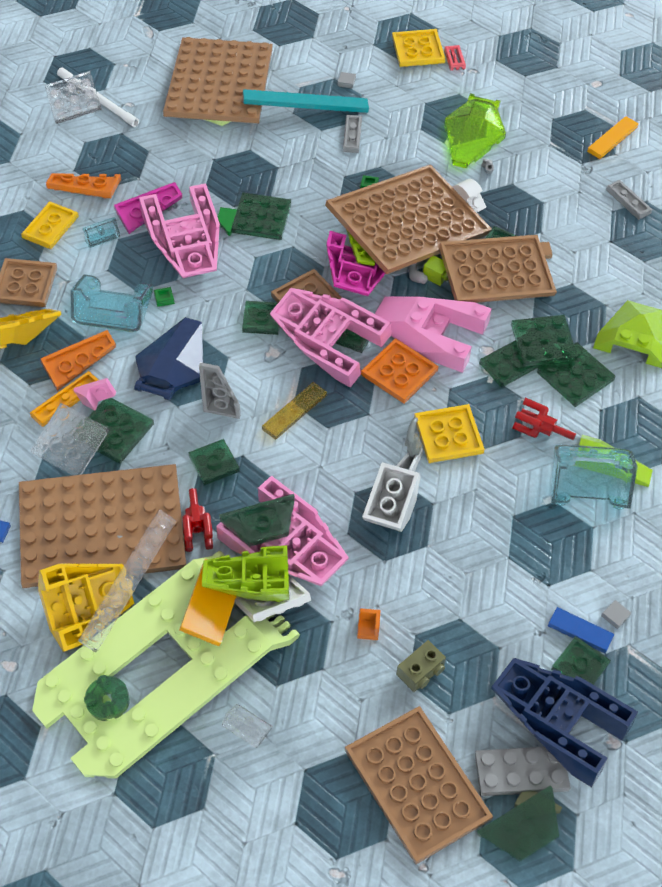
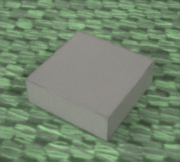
(346, 80)
(616, 614)

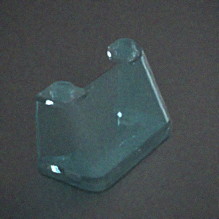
(109, 309)
(593, 474)

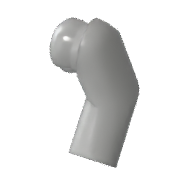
(488, 165)
(417, 276)

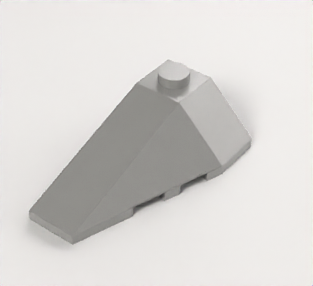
(216, 392)

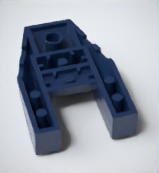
(553, 705)

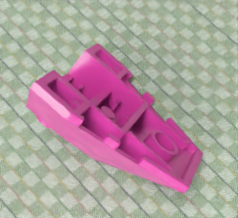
(346, 271)

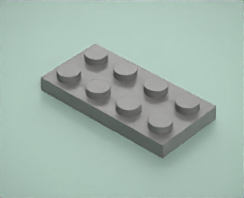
(519, 771)

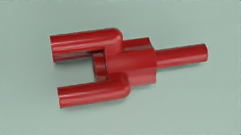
(540, 422)
(196, 521)

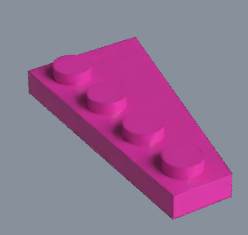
(130, 212)

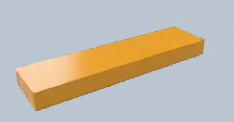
(612, 137)
(66, 396)

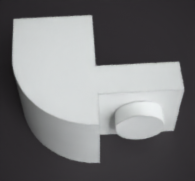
(470, 192)

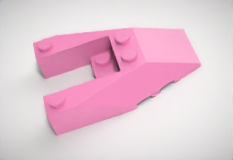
(186, 241)
(423, 320)
(319, 321)
(310, 545)

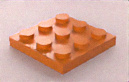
(399, 370)

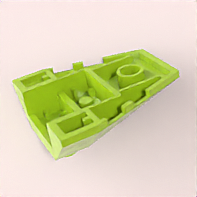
(634, 328)
(250, 576)

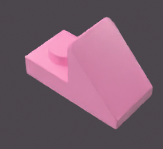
(93, 392)

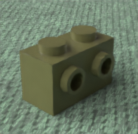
(421, 666)

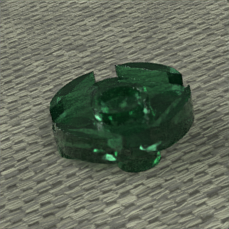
(103, 686)

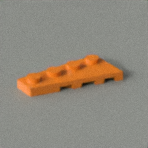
(84, 184)
(74, 359)

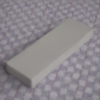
(352, 133)
(629, 199)

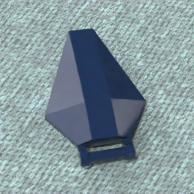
(171, 360)

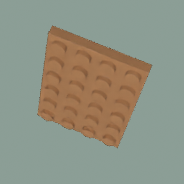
(497, 269)
(418, 784)

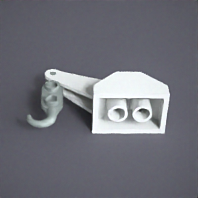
(396, 487)

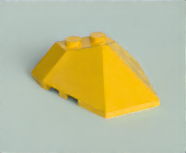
(26, 326)
(73, 595)

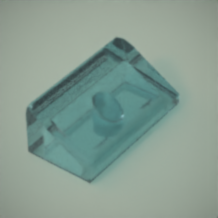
(101, 232)

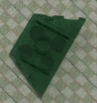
(261, 521)
(525, 826)

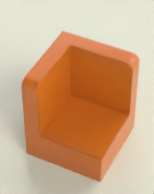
(368, 624)

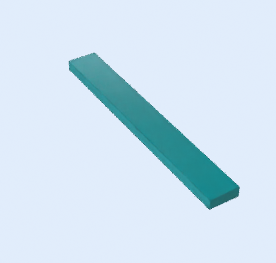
(307, 101)

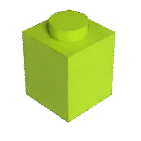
(435, 270)

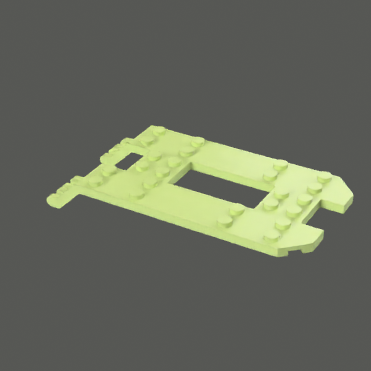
(122, 741)

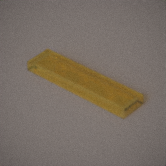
(294, 410)

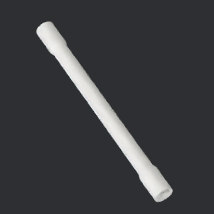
(126, 116)

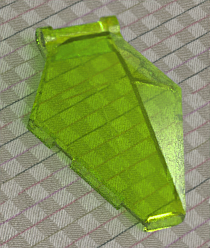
(473, 130)

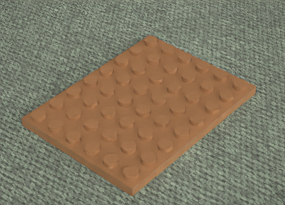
(212, 77)
(407, 218)
(82, 515)

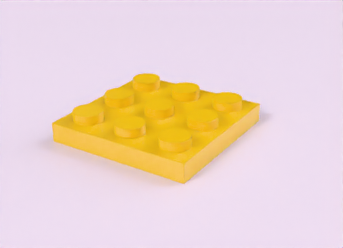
(418, 47)
(449, 433)

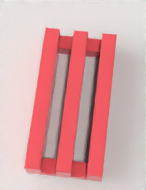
(454, 65)

